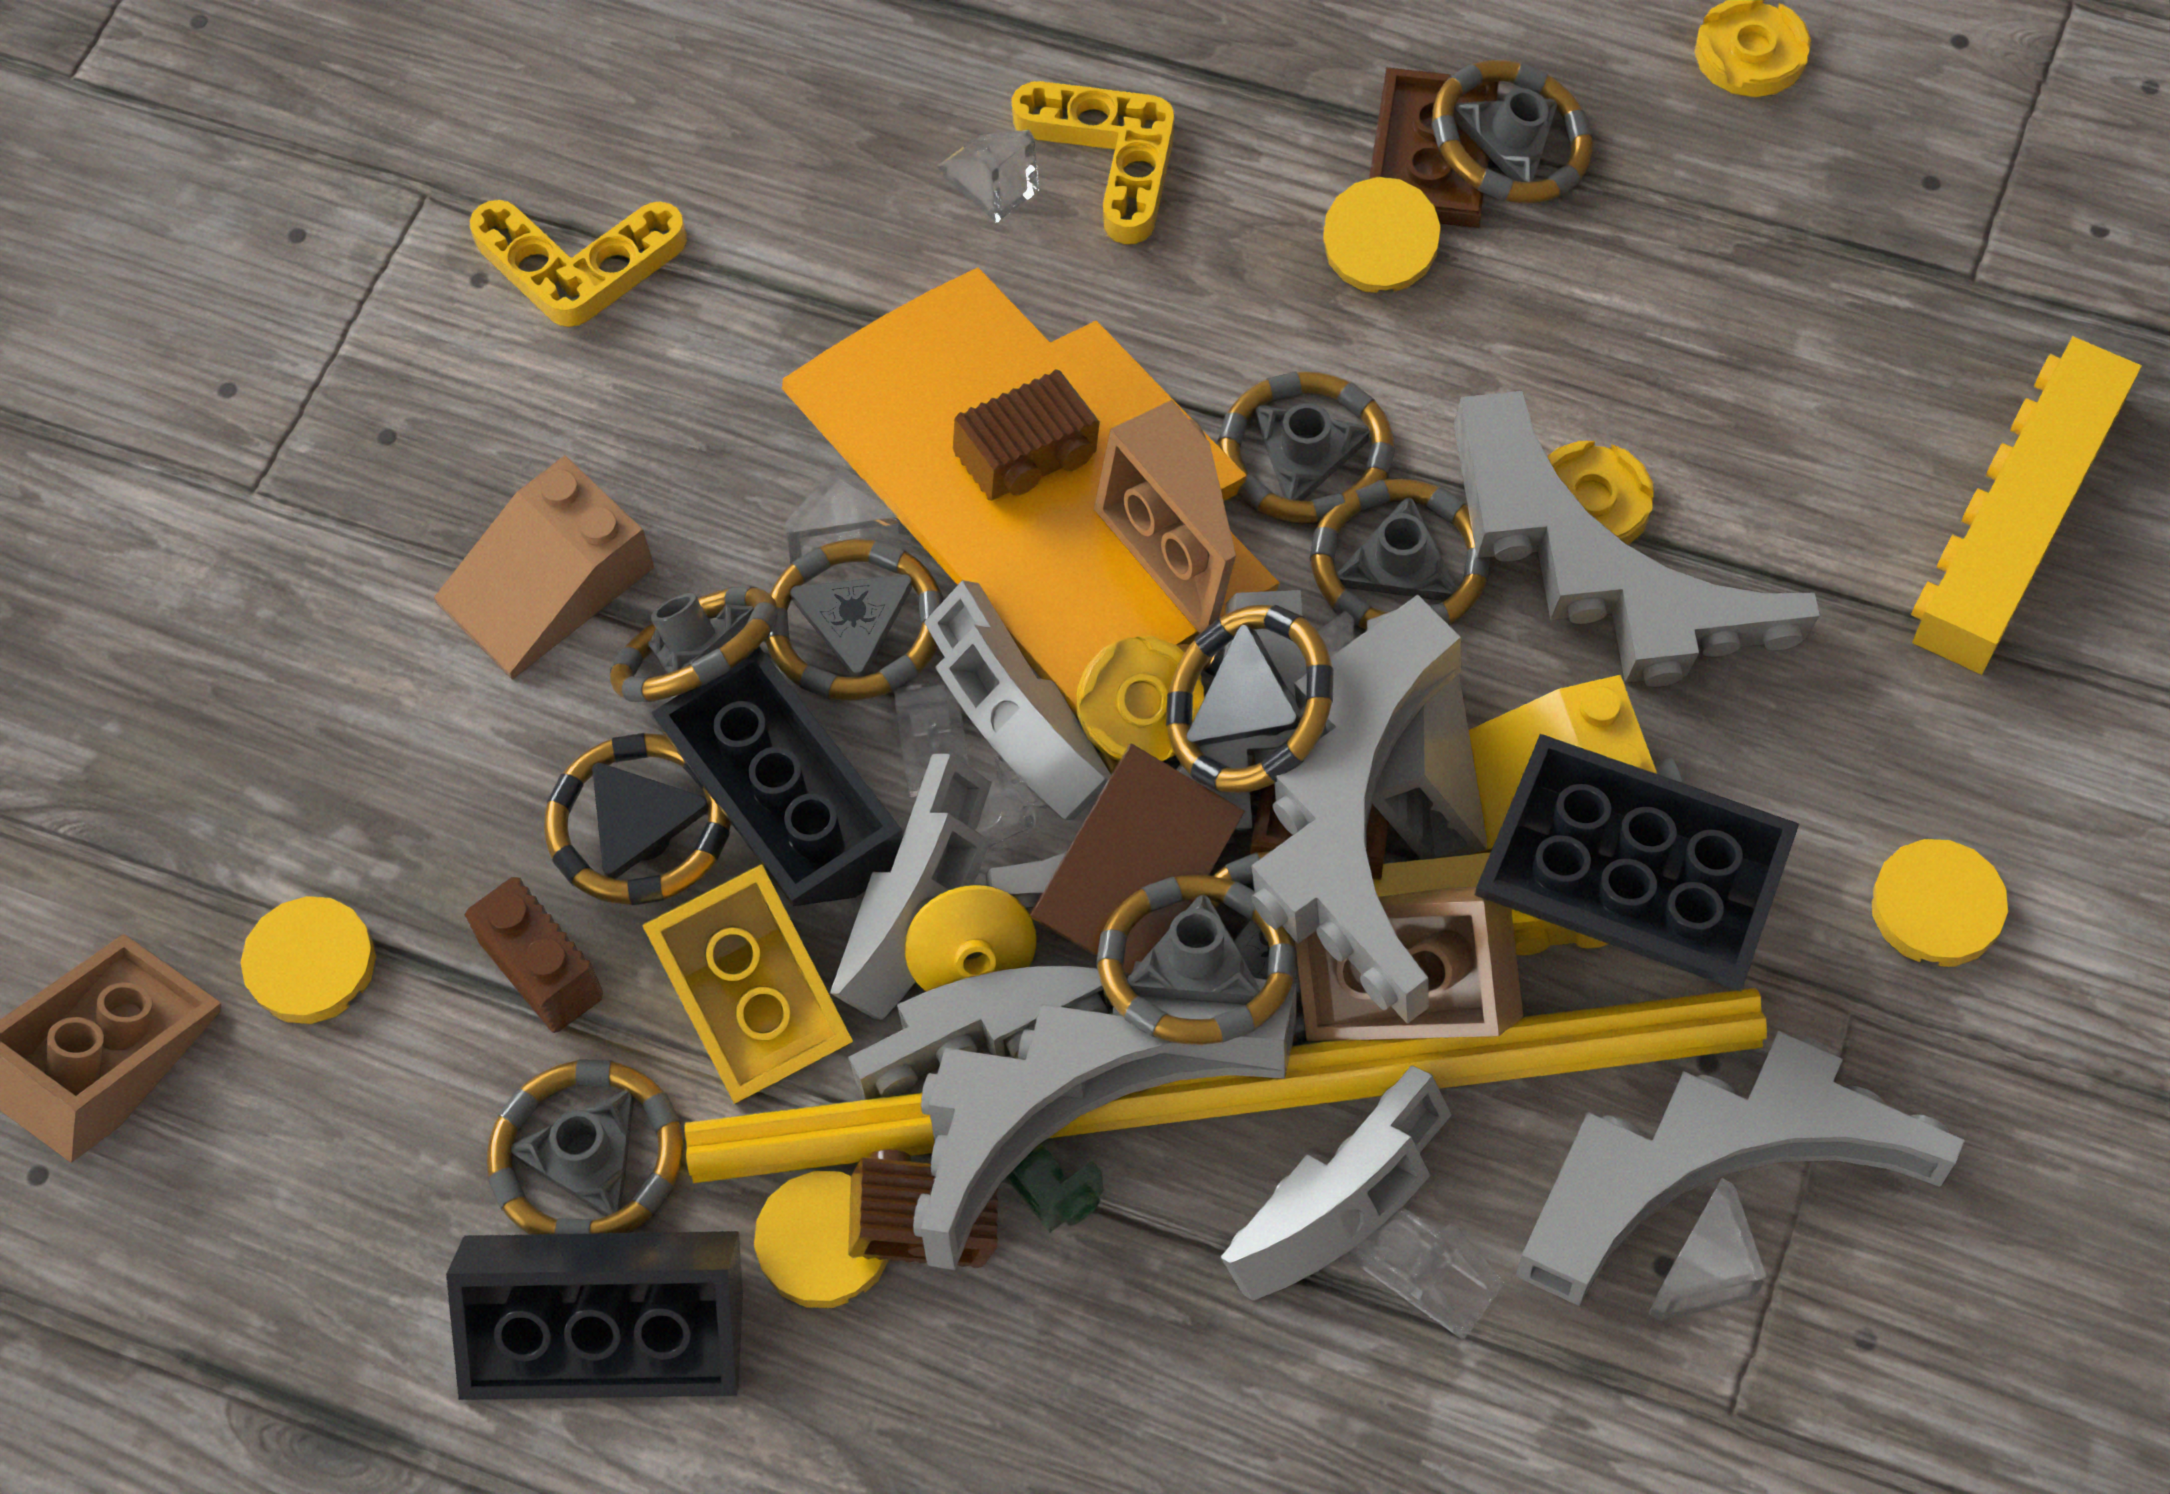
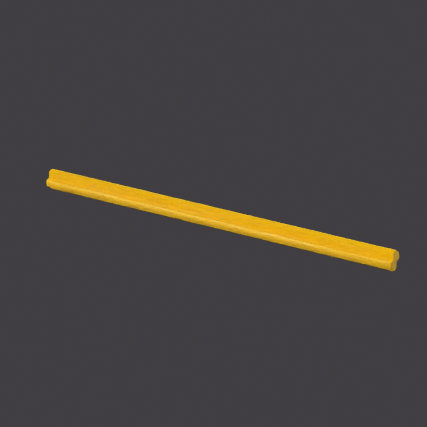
(1313, 1076)

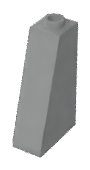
(1432, 781)

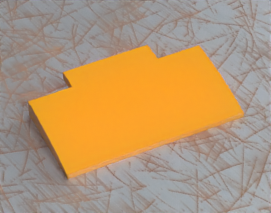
(1038, 555)

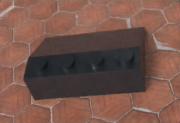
(1638, 861)

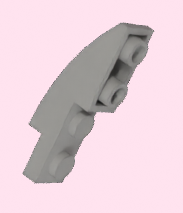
(1010, 706)
(933, 857)
(968, 1014)
(1335, 1206)

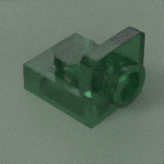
(1054, 1203)

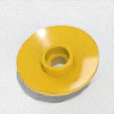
(965, 923)

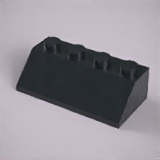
(782, 782)
(596, 1315)

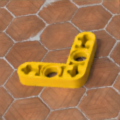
(1129, 142)
(581, 272)

